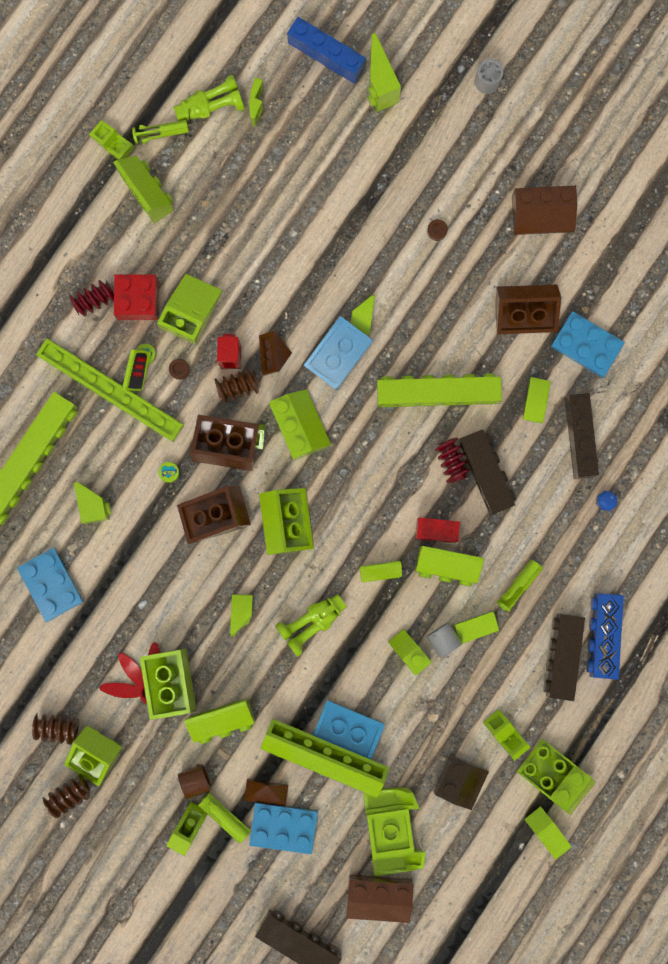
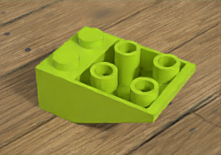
(189, 309)
(556, 776)

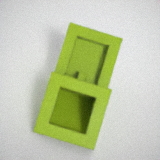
(506, 734)
(548, 833)

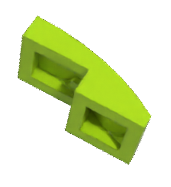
(255, 104)
(111, 141)
(536, 400)

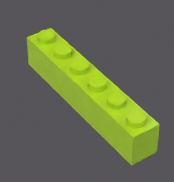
(439, 391)
(325, 758)

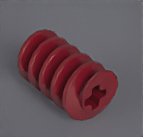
(92, 298)
(452, 460)

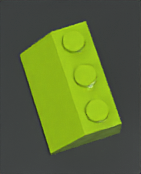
(144, 187)
(299, 424)
(286, 521)
(448, 565)
(168, 684)
(220, 721)

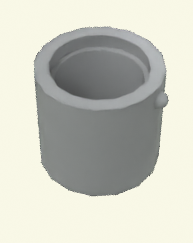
(488, 76)
(444, 640)

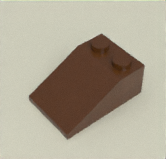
(214, 514)

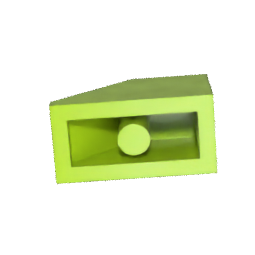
(91, 505)
(409, 652)
(187, 829)

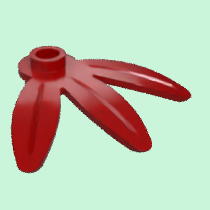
(134, 672)

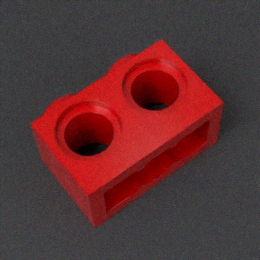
(229, 352)
(437, 530)

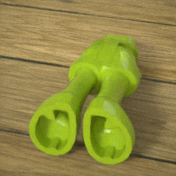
(198, 103)
(322, 616)

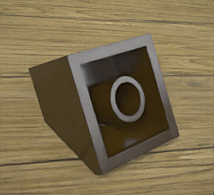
(460, 782)

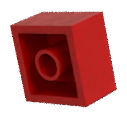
(136, 296)

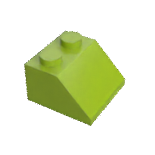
(92, 755)

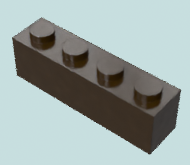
(581, 436)
(486, 472)
(565, 657)
(295, 942)

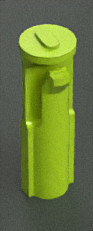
(164, 130)
(519, 585)
(224, 818)

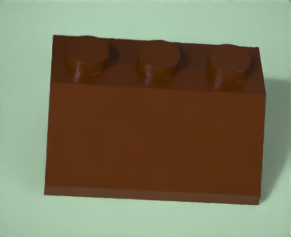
(544, 210)
(527, 309)
(224, 442)
(380, 898)

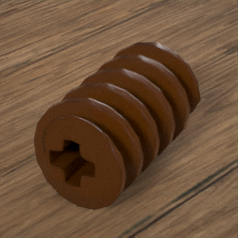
(239, 385)
(55, 730)
(68, 797)

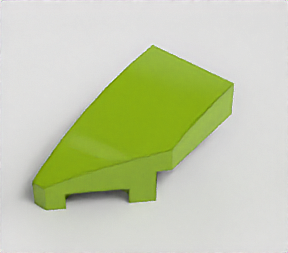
(362, 315)
(240, 612)

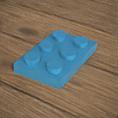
(587, 344)
(338, 353)
(50, 584)
(348, 729)
(283, 828)

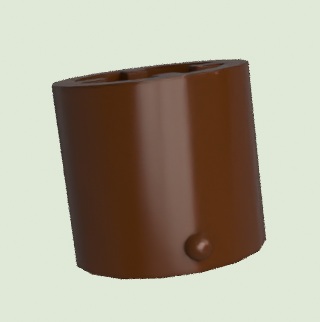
(194, 781)

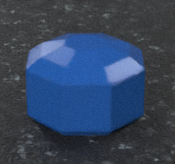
(606, 501)

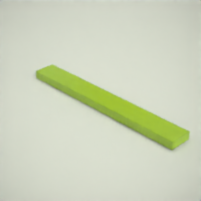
(110, 390)

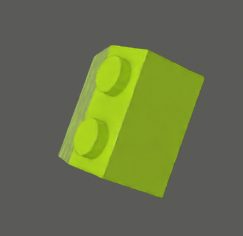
(383, 84)

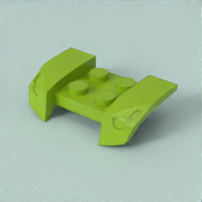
(392, 832)

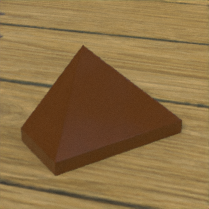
(273, 353)
(266, 792)

